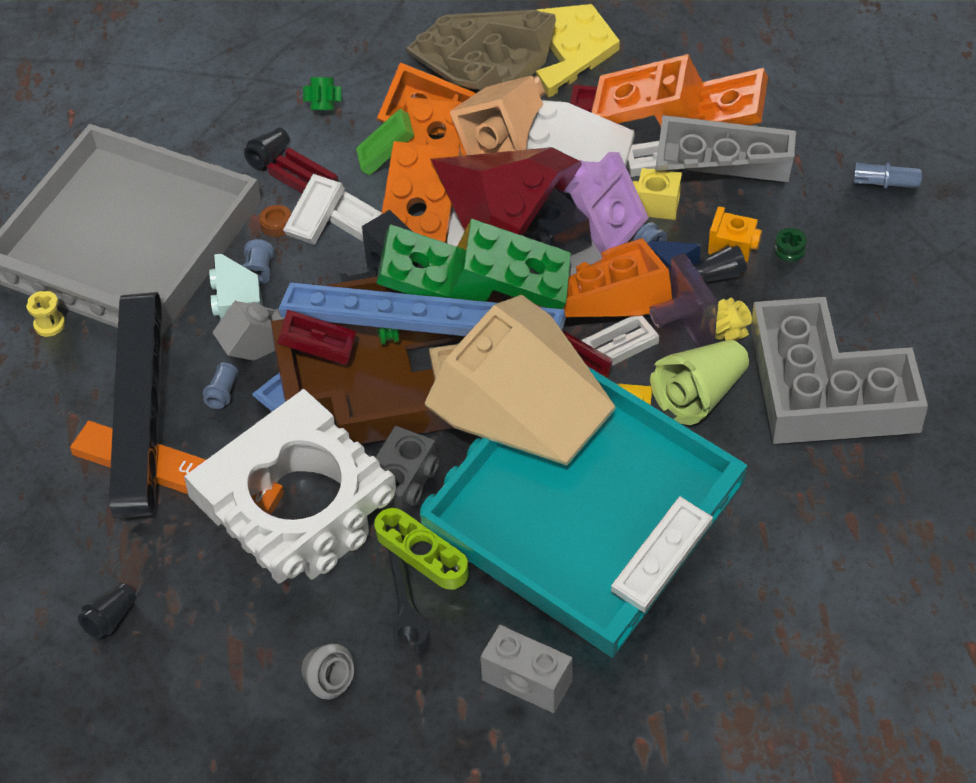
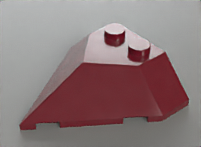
(504, 186)

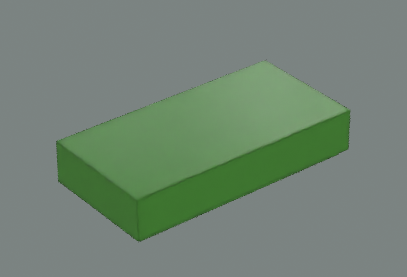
(379, 145)

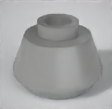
(328, 670)

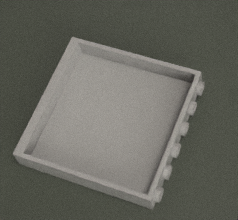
(123, 223)

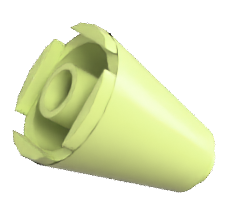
(697, 379)

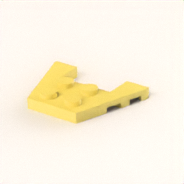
(579, 42)

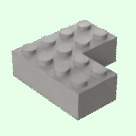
(829, 394)

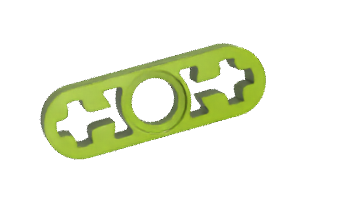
(428, 563)

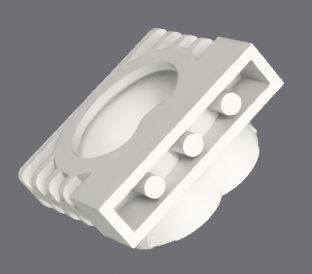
(289, 440)

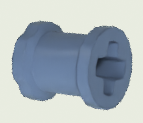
(258, 255)

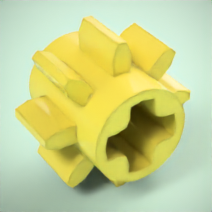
(732, 320)

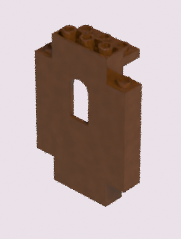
(375, 385)

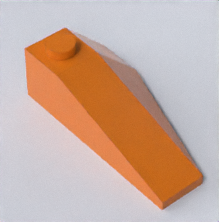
(418, 84)
(619, 284)

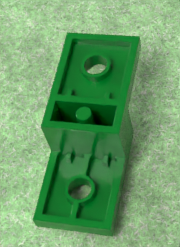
(481, 262)

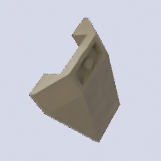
(485, 47)

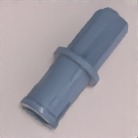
(887, 175)

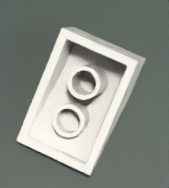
(578, 133)

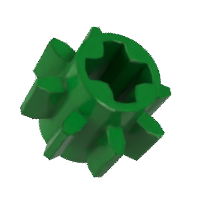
(322, 93)

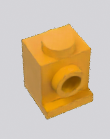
(734, 231)

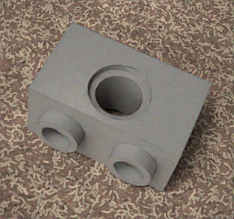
(527, 668)

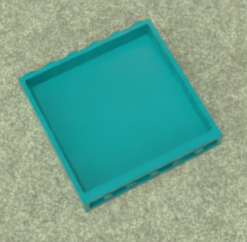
(574, 527)

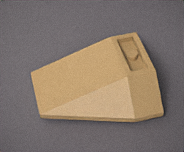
(520, 384)

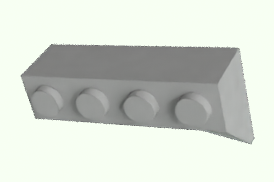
(725, 148)

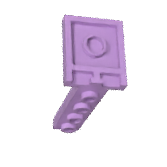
(609, 201)

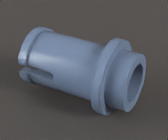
(218, 392)

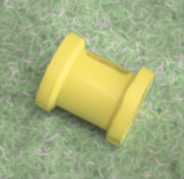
(46, 313)

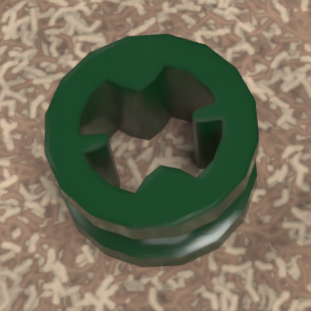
(796, 239)

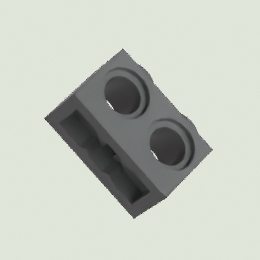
(408, 472)

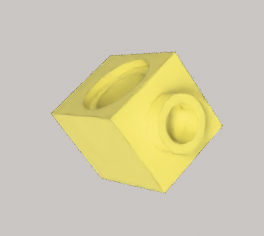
(659, 192)

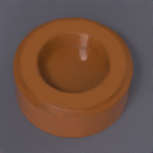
(274, 219)

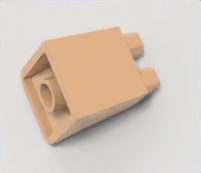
(499, 116)

